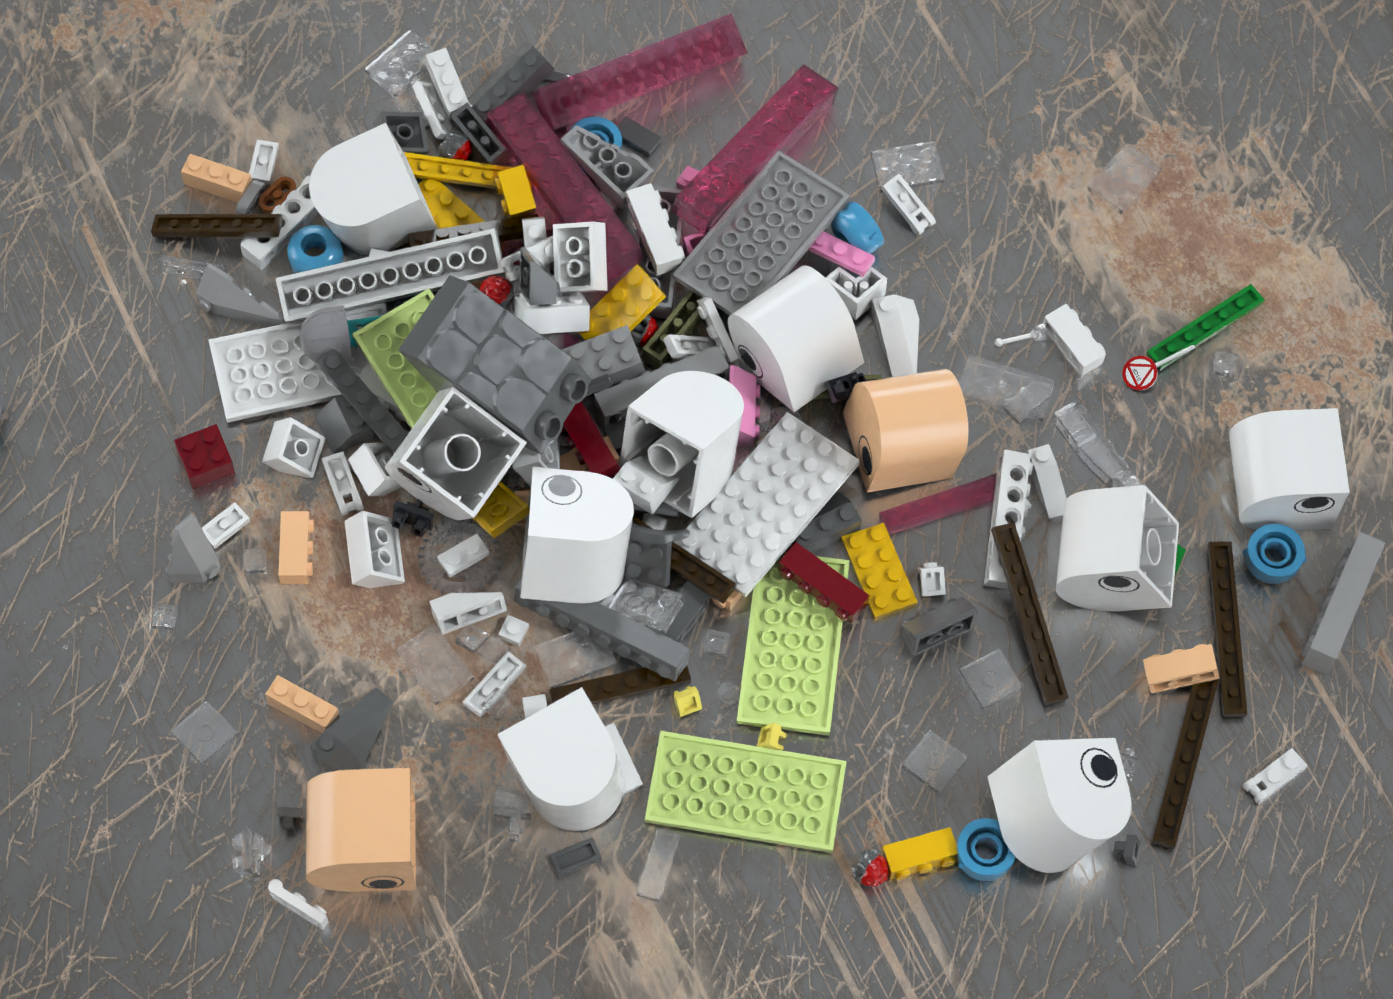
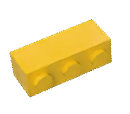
(920, 853)

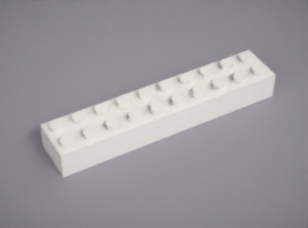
(391, 275)

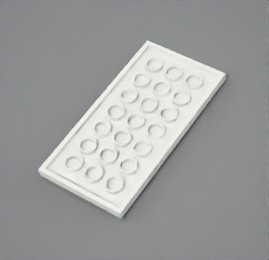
(271, 373)
(768, 502)

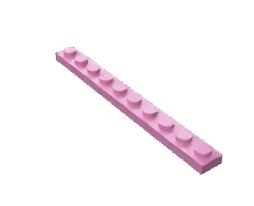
(825, 245)

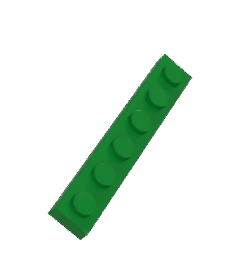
(1207, 325)

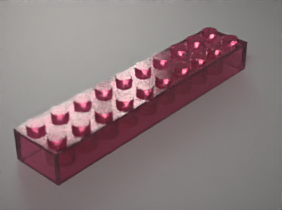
(640, 72)
(771, 129)
(560, 178)

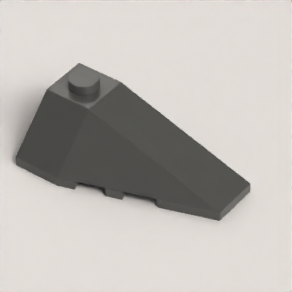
(352, 736)

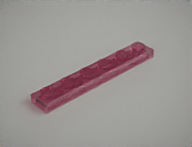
(939, 504)

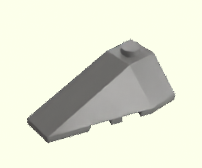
(607, 164)
(224, 298)
(192, 555)

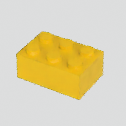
(516, 192)

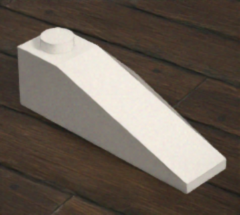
(898, 332)

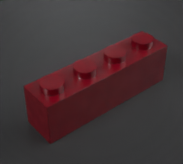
(589, 443)
(823, 583)

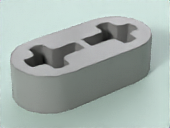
(251, 197)

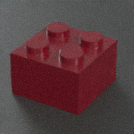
(204, 456)

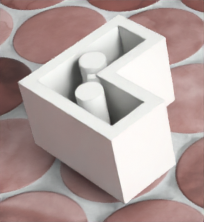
(859, 291)

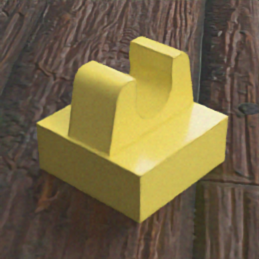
(687, 701)
(770, 735)

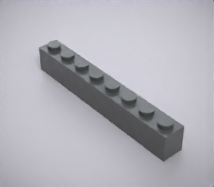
(614, 632)

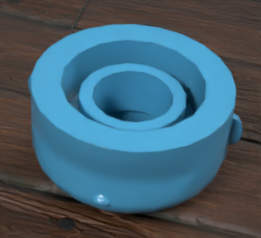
(603, 128)
(857, 228)
(311, 237)
(1282, 540)
(983, 831)

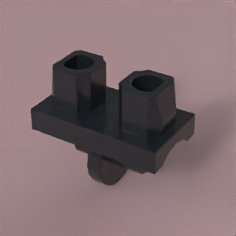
(841, 387)
(414, 515)

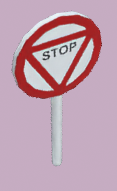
(1142, 372)

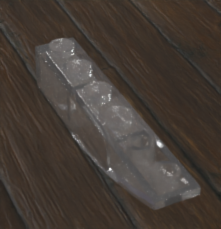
(1092, 447)

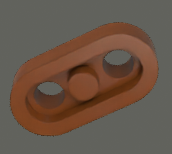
(275, 194)

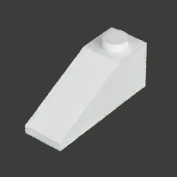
(1047, 481)
(463, 609)

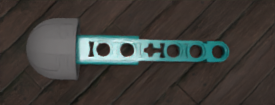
(330, 330)

